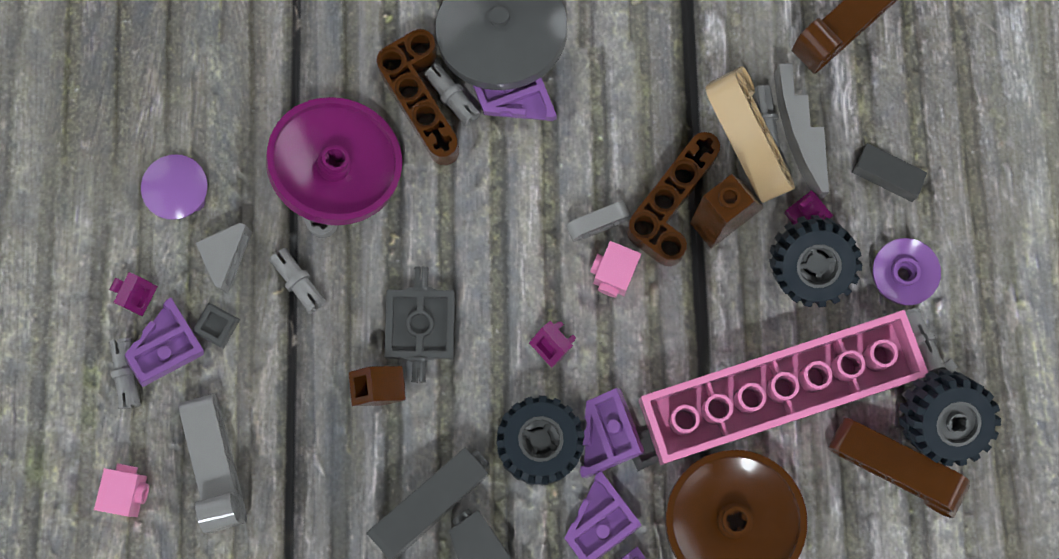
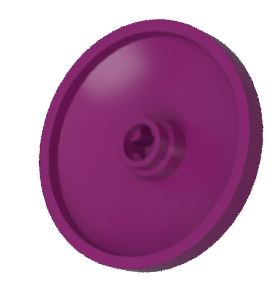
(333, 161)

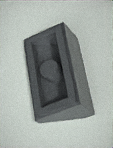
(890, 172)

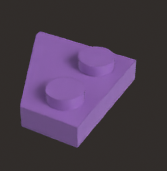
(523, 102)
(608, 434)

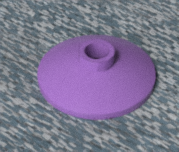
(921, 265)

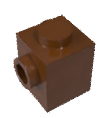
(377, 385)

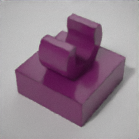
(807, 206)
(133, 293)
(552, 343)

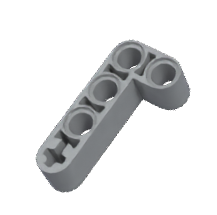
(212, 464)

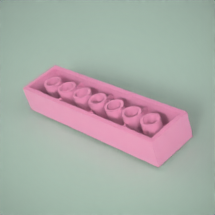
(782, 387)

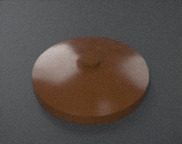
(735, 509)

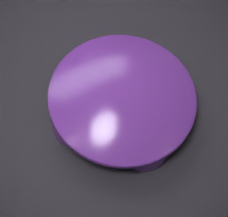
(174, 187)

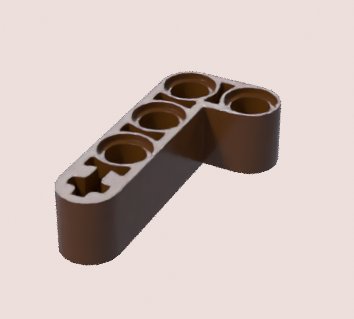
(829, 36)
(422, 102)
(677, 193)
(902, 466)

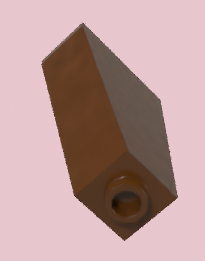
(724, 210)

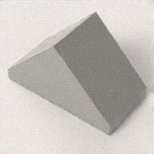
(224, 253)

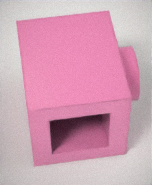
(615, 269)
(122, 491)

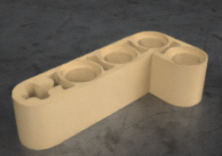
(749, 134)

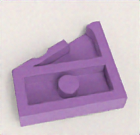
(163, 346)
(601, 521)

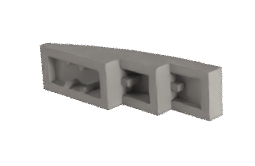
(804, 141)

